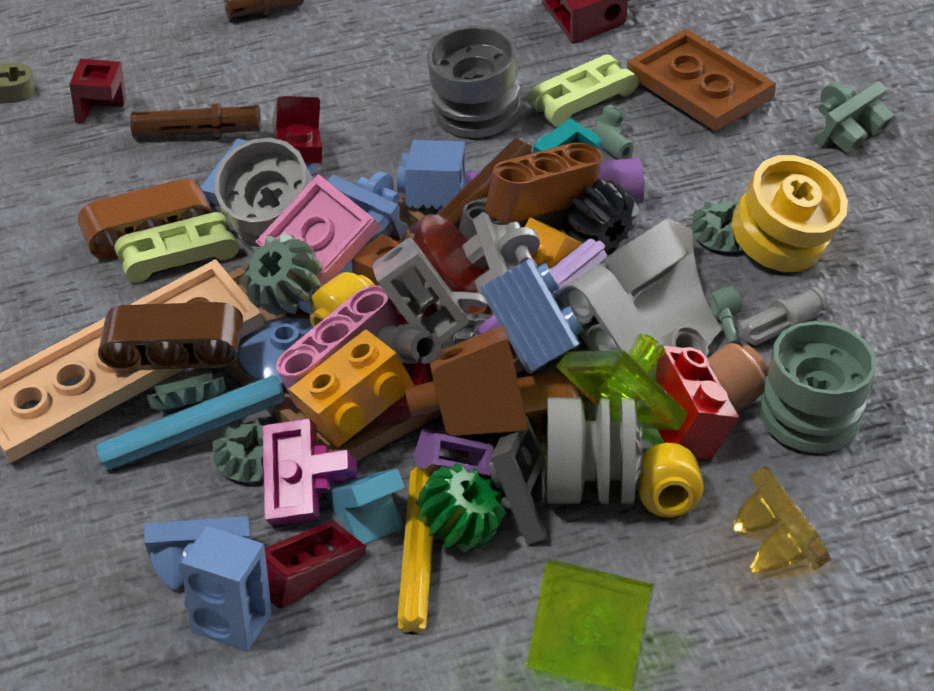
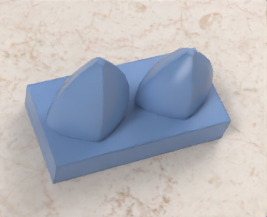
(168, 540)

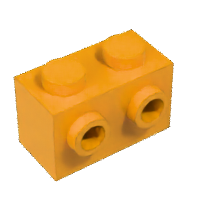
(352, 387)

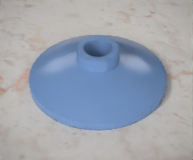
(262, 348)

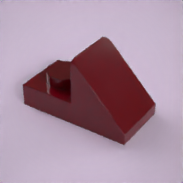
(297, 123)

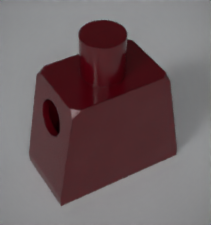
(587, 17)

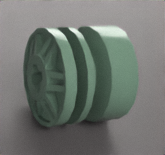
(817, 386)

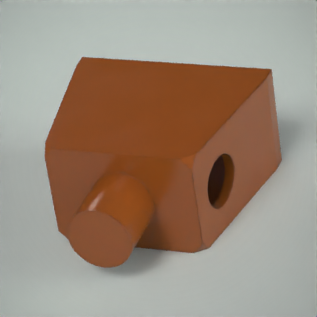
(473, 387)

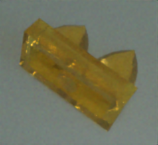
(789, 542)

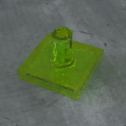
(625, 376)
(590, 625)

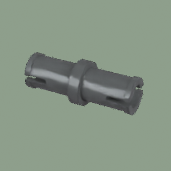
(411, 343)

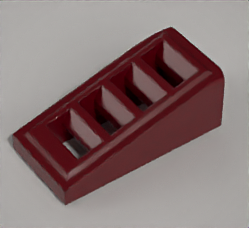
(291, 582)

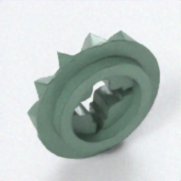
(708, 224)
(186, 391)
(230, 454)

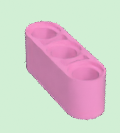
(364, 310)

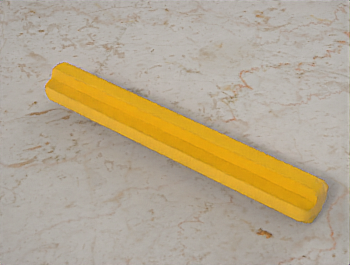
(415, 561)

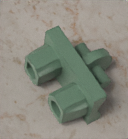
(847, 110)

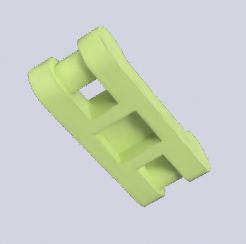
(581, 88)
(175, 245)

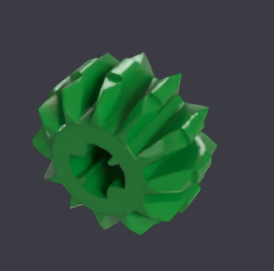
(460, 507)

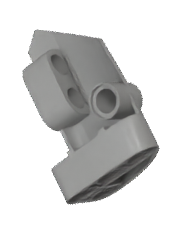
(643, 289)

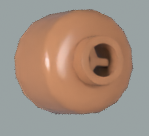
(740, 373)

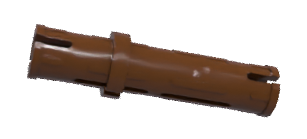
(211, 120)

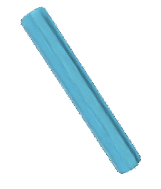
(190, 422)

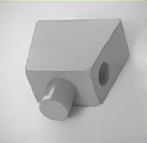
(416, 285)

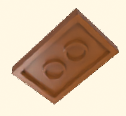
(701, 79)

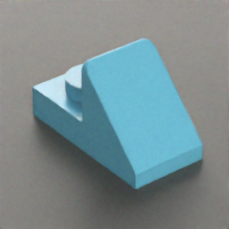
(367, 504)

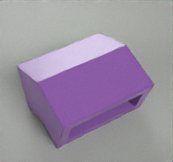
(428, 448)

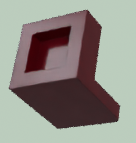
(97, 84)

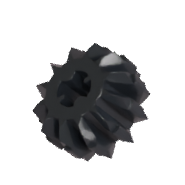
(601, 214)

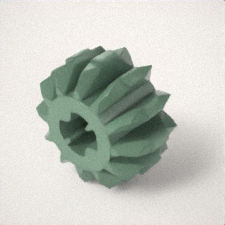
(281, 274)

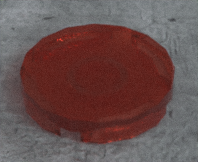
(444, 250)

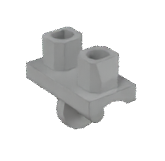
(499, 247)

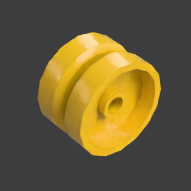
(789, 213)

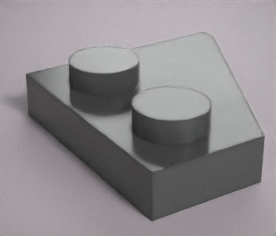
(520, 469)

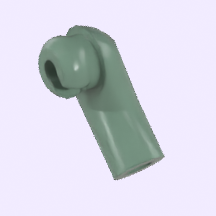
(609, 130)

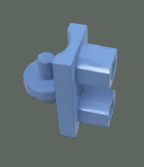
(377, 200)

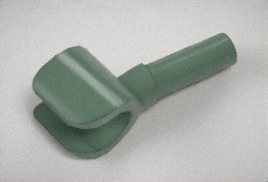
(725, 303)

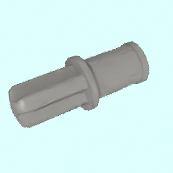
(783, 315)

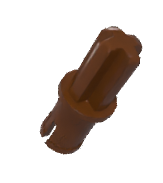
(243, 8)

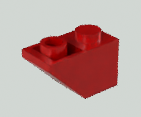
(694, 386)

